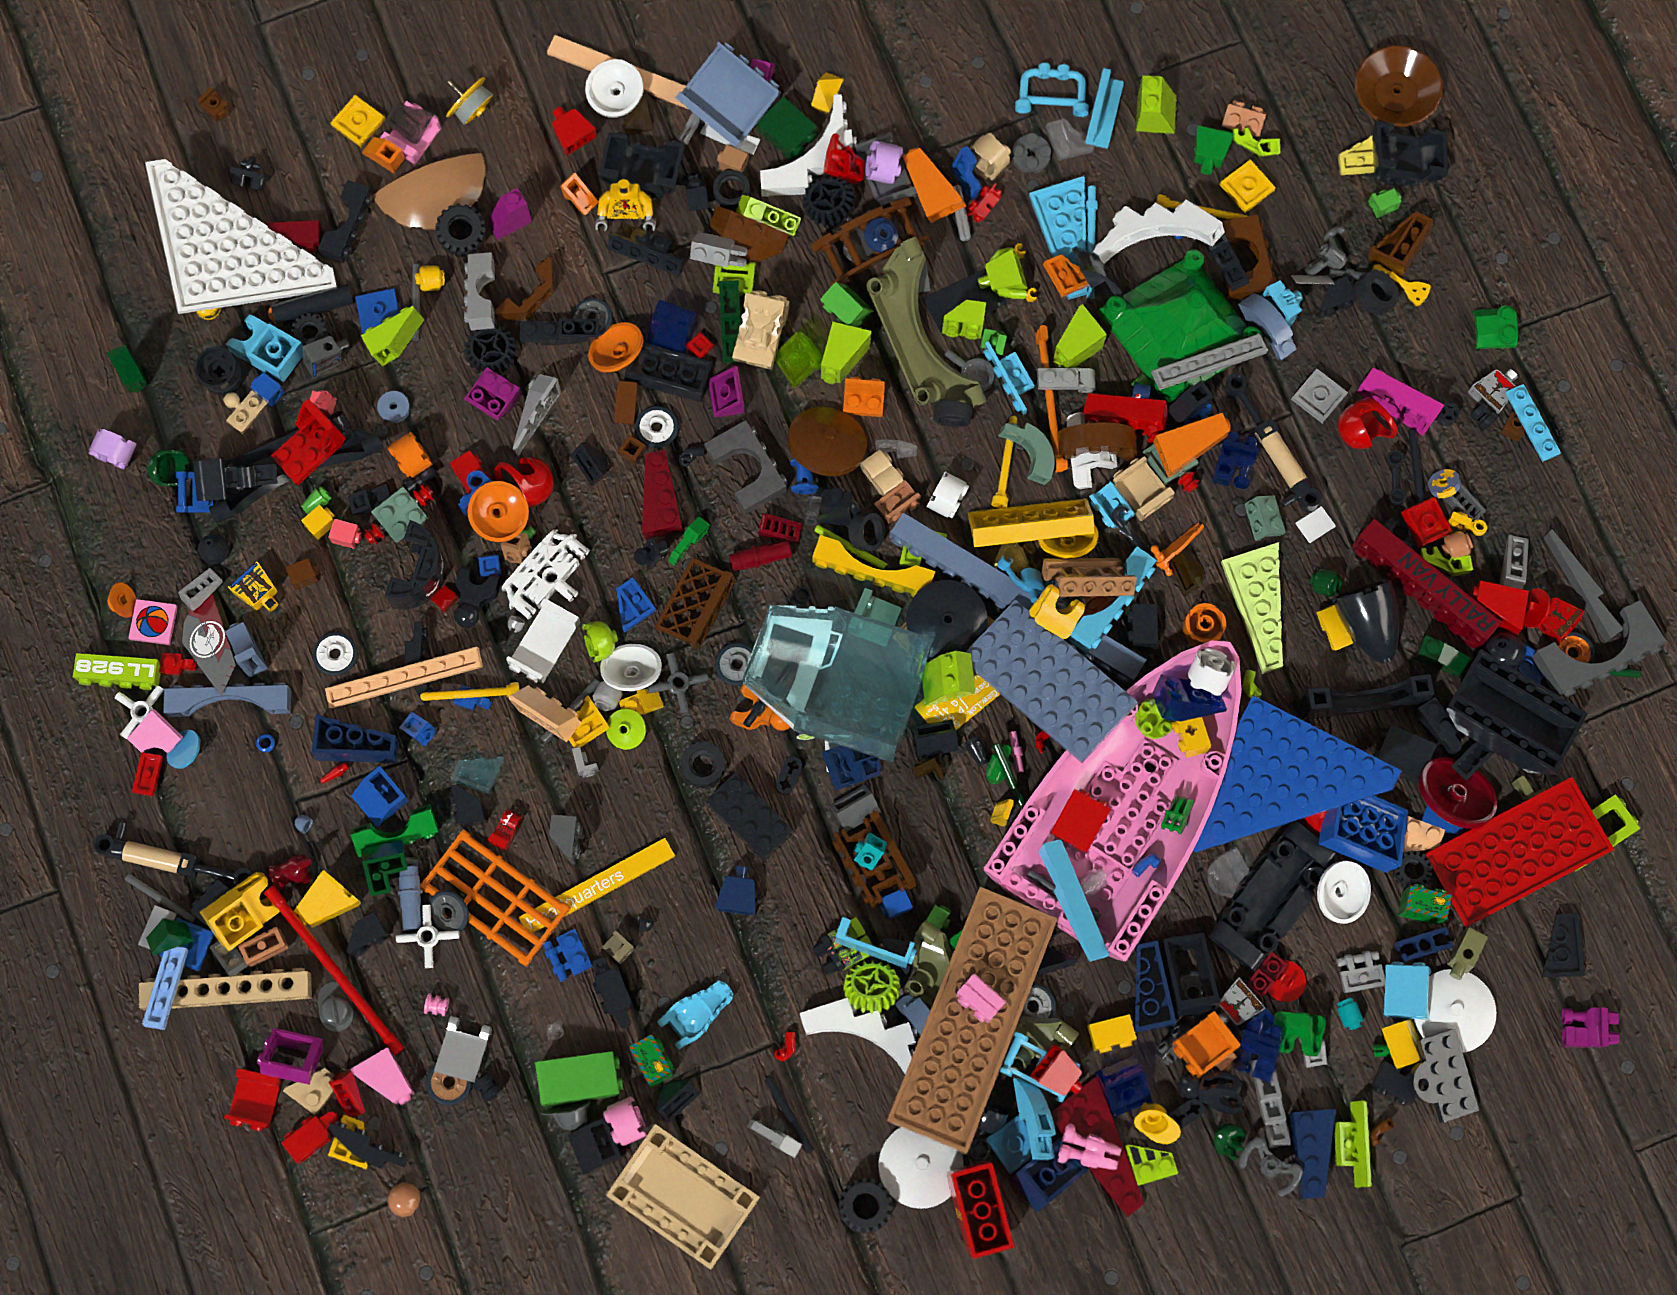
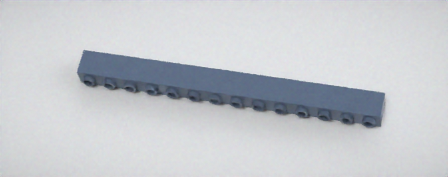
(1000, 588)

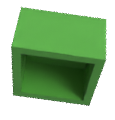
(846, 305)

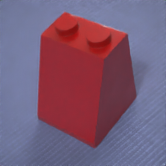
(1504, 603)

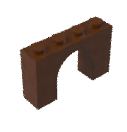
(1248, 232)

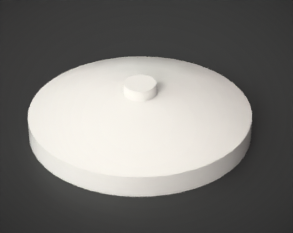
(1459, 1006)
(917, 1169)

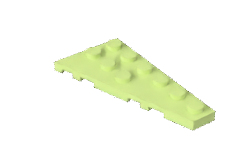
(1258, 598)

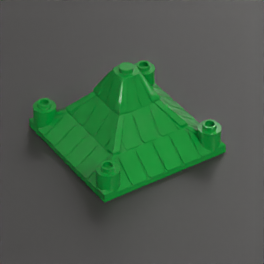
(1173, 320)

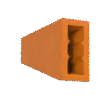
(933, 189)
(1187, 443)

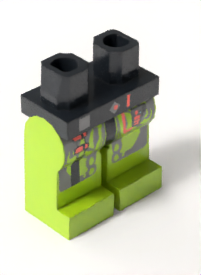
(841, 956)

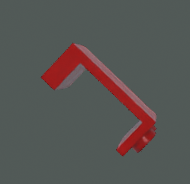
(1080, 820)
(254, 1100)

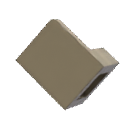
(618, 947)

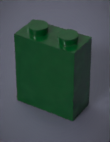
(787, 128)

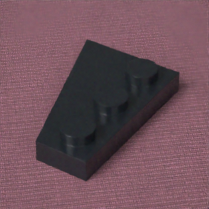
(1565, 948)

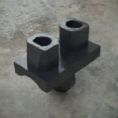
(239, 175)
(651, 553)

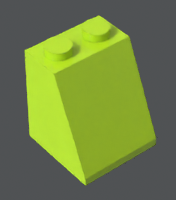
(1155, 106)
(1079, 341)
(843, 351)

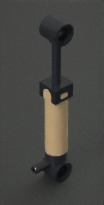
(1268, 436)
(179, 863)

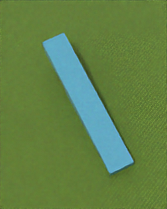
(1073, 899)

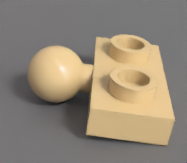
(246, 411)

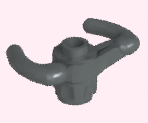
(1329, 253)
(1271, 1165)

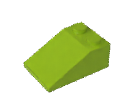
(948, 678)

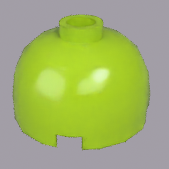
(599, 640)

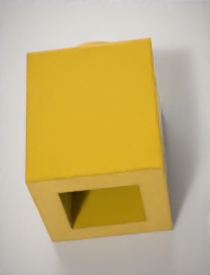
(318, 521)

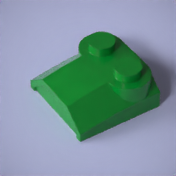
(1496, 328)

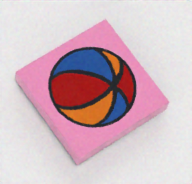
(153, 622)

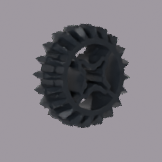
(837, 192)
(496, 335)

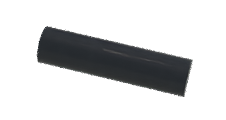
(312, 303)

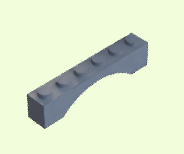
(185, 701)

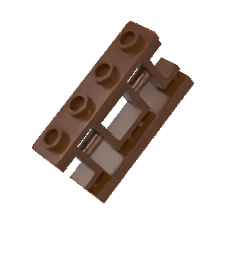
(891, 852)

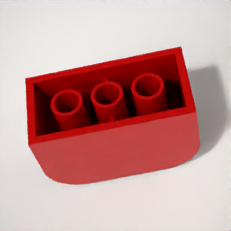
(979, 1209)

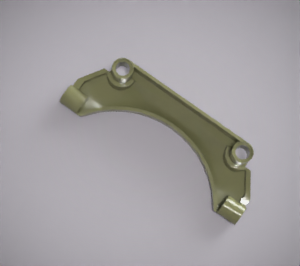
(900, 316)
(932, 961)

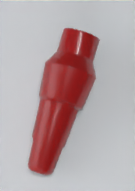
(337, 771)

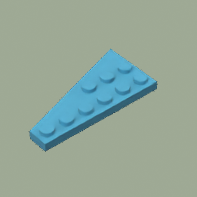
(1062, 219)

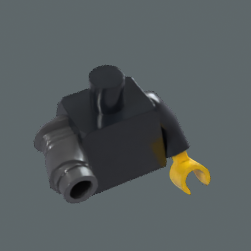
(832, 508)

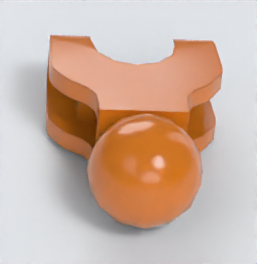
(767, 718)

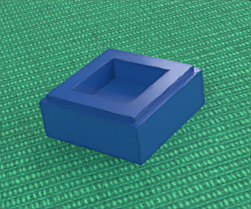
(489, 565)

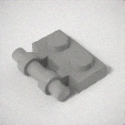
(1361, 978)

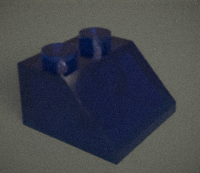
(671, 327)
(1124, 1086)

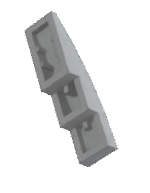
(1272, 1111)

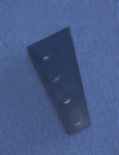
(1312, 1148)

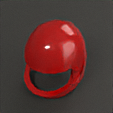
(1359, 426)
(533, 479)

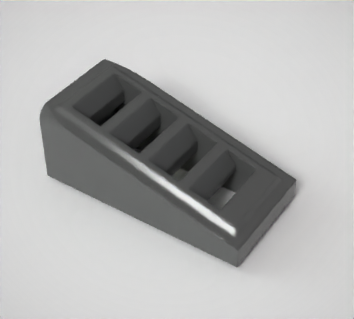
(1468, 497)

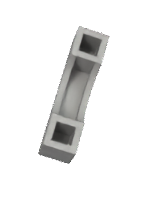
(479, 310)

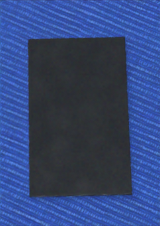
(950, 297)

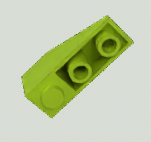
(768, 215)

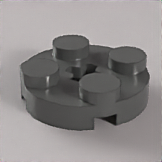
(1031, 143)

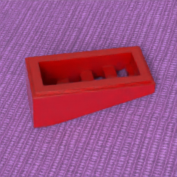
(345, 1087)

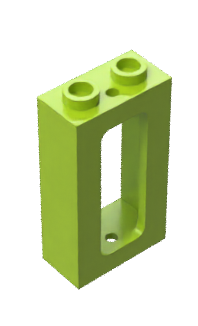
(1630, 821)

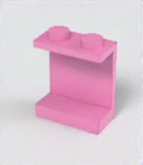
(414, 152)

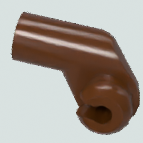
(1380, 1128)

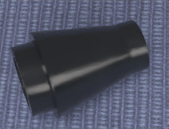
(977, 750)

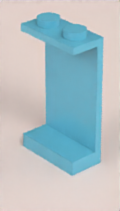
(842, 939)

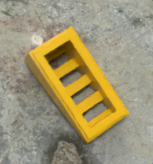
(1001, 812)

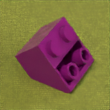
(493, 394)

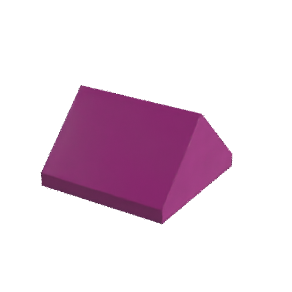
(726, 393)

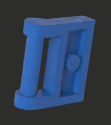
(198, 506)

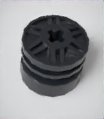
(211, 364)

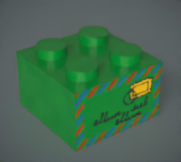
(1424, 904)
(651, 1060)

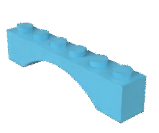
(1091, 627)

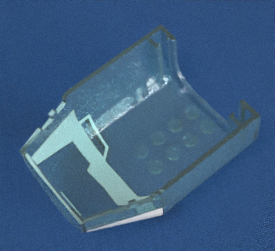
(839, 676)

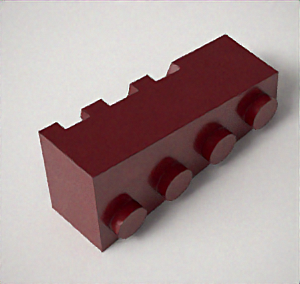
(659, 500)

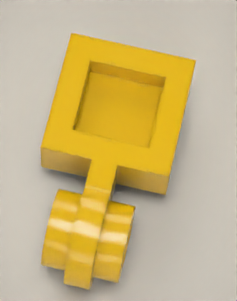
(1462, 522)

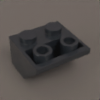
(594, 1146)

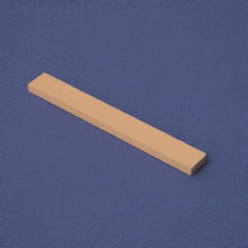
(589, 59)
(404, 677)

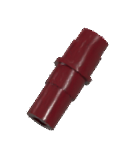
(759, 555)

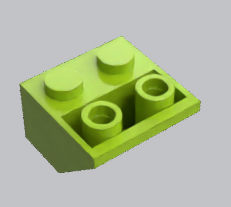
(965, 320)

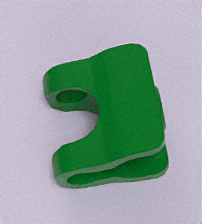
(1302, 1025)

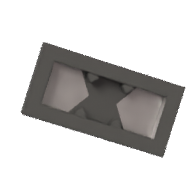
(230, 960)

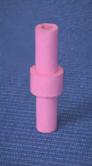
(1016, 752)

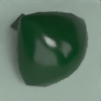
(1229, 1139)

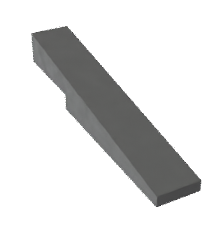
(1585, 588)

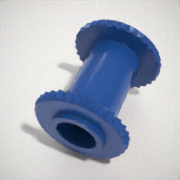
(803, 475)

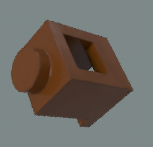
(207, 103)

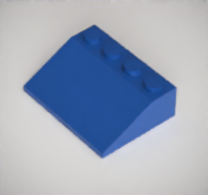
(1367, 832)

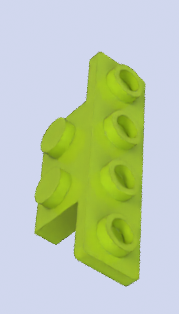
(1353, 1144)

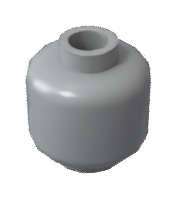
(606, 697)

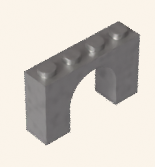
(743, 440)

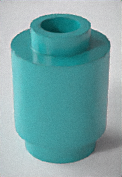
(1350, 1014)

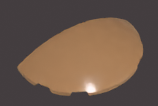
(425, 192)

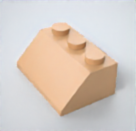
(546, 711)

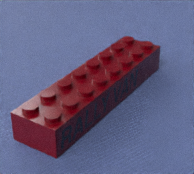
(1426, 584)

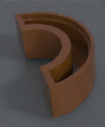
(1098, 437)

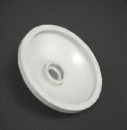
(608, 78)
(631, 667)
(1351, 894)

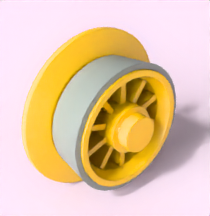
(471, 102)

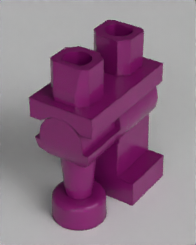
(1595, 1029)

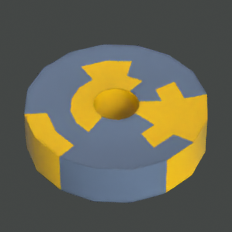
(1444, 483)

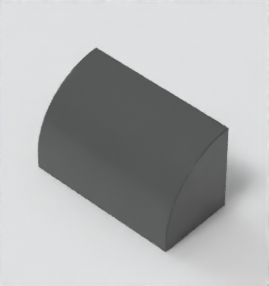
(854, 808)

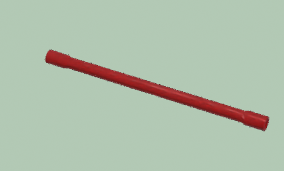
(280, 903)

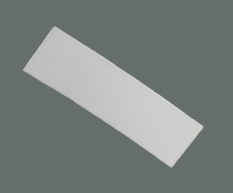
(748, 145)

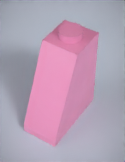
(385, 1076)

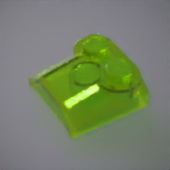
(798, 358)

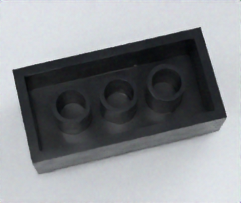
(749, 817)

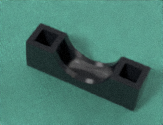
(337, 243)

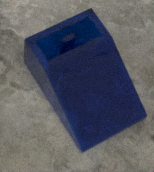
(1182, 702)

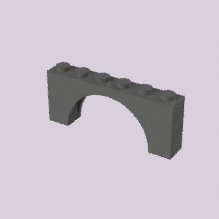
(1567, 674)

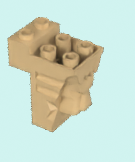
(760, 329)

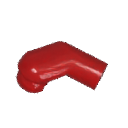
(788, 1048)

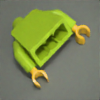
(1006, 274)

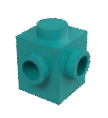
(869, 851)

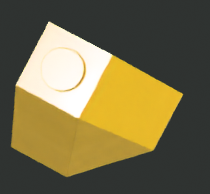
(325, 901)

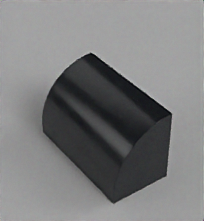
(935, 738)

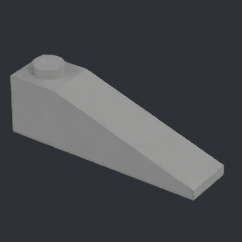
(539, 400)

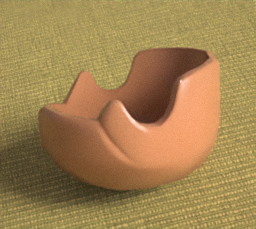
(403, 1199)

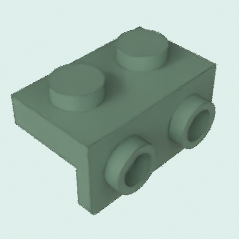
(1264, 517)

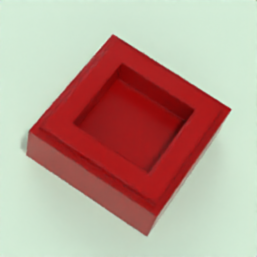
(700, 345)

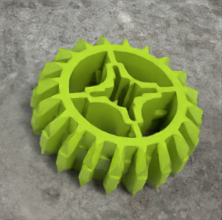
(871, 981)

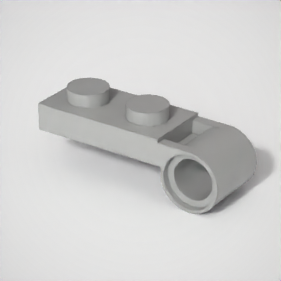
(1066, 379)

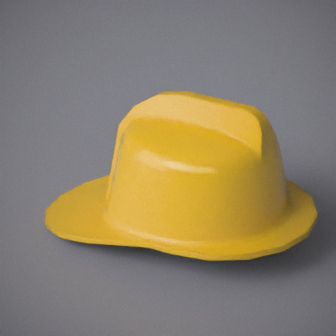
(1157, 1124)

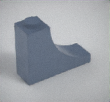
(245, 649)

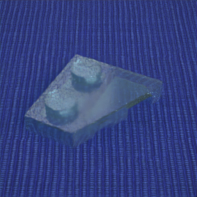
(477, 774)

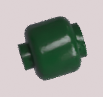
(1326, 582)

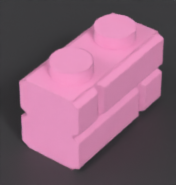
(980, 999)

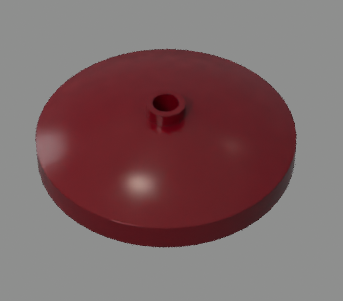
(1455, 800)

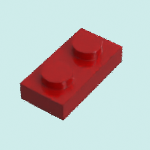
(147, 774)

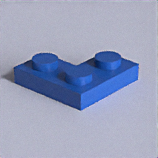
(962, 170)

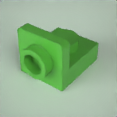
(996, 339)

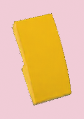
(1334, 628)

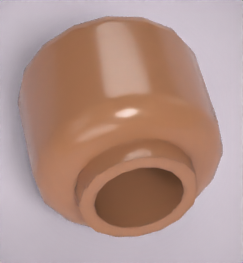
(1457, 545)

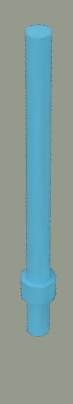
(1091, 207)

